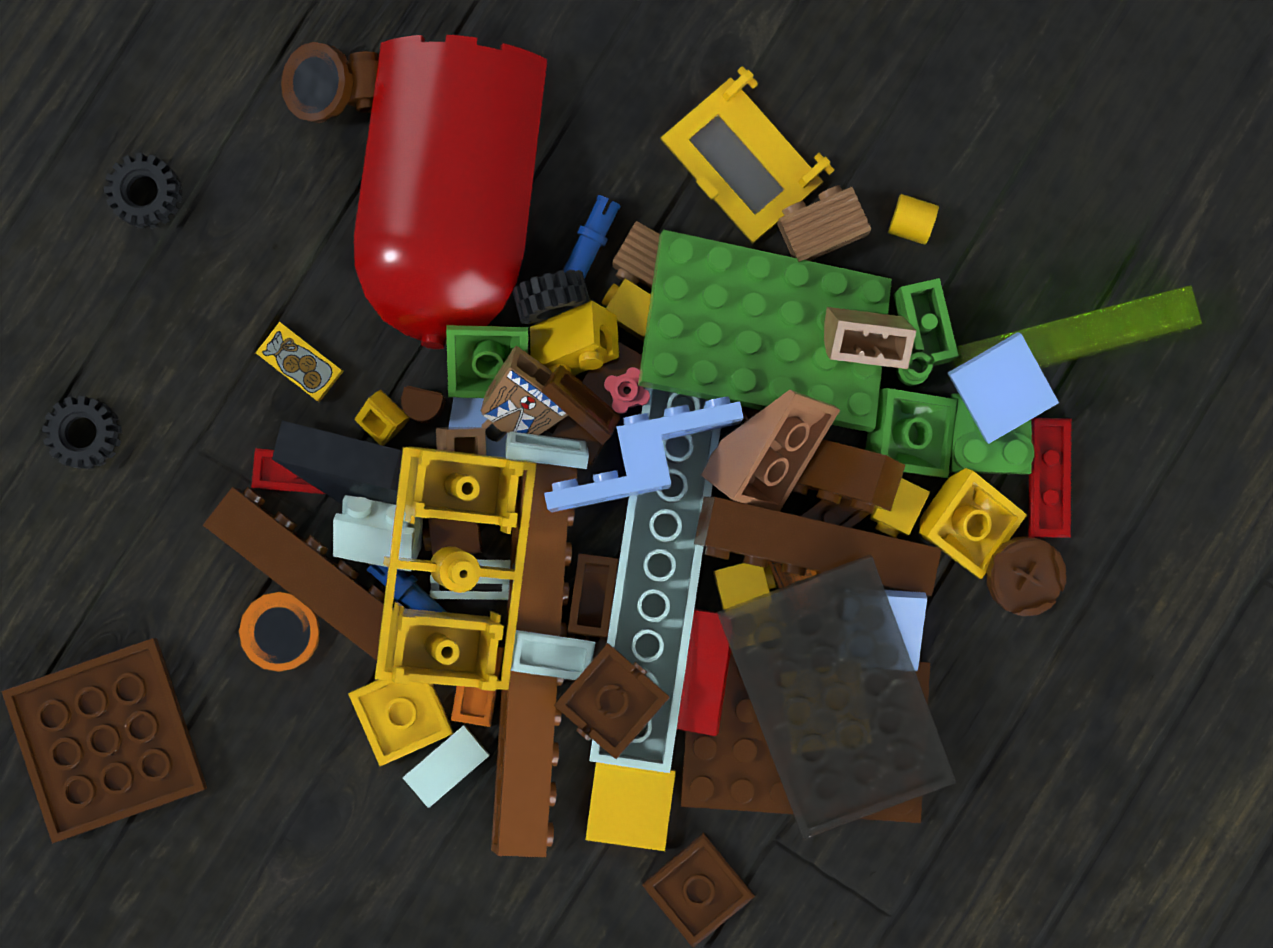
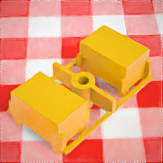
(445, 645)

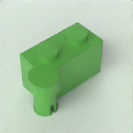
(934, 340)

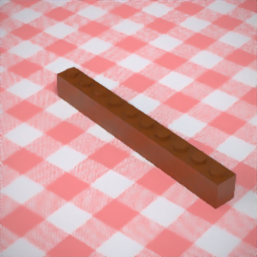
(528, 706)

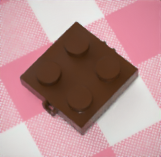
(611, 701)

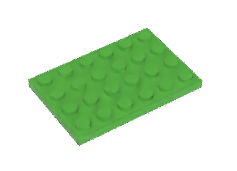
(754, 327)

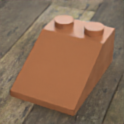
(770, 451)

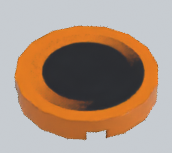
(279, 632)

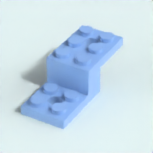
(644, 454)

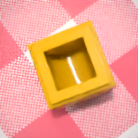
(913, 219)
(381, 418)

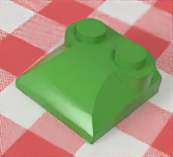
(477, 356)
(914, 431)
(1005, 455)

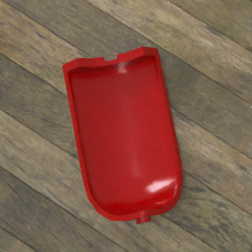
(447, 182)

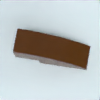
(592, 600)

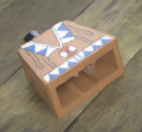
(516, 398)

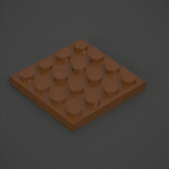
(104, 740)

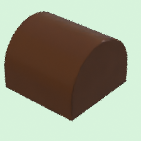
(422, 404)

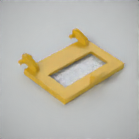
(743, 158)

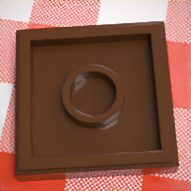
(698, 890)

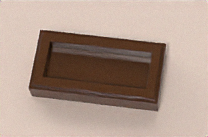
(581, 404)

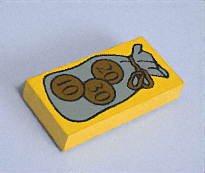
(299, 362)

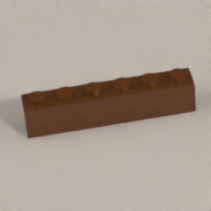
(810, 544)
(300, 566)

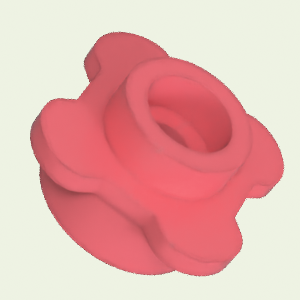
(623, 401)

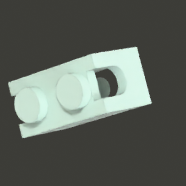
(366, 532)

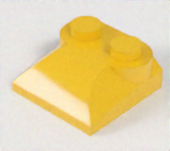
(970, 521)

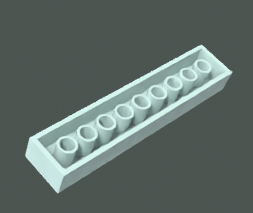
(660, 583)

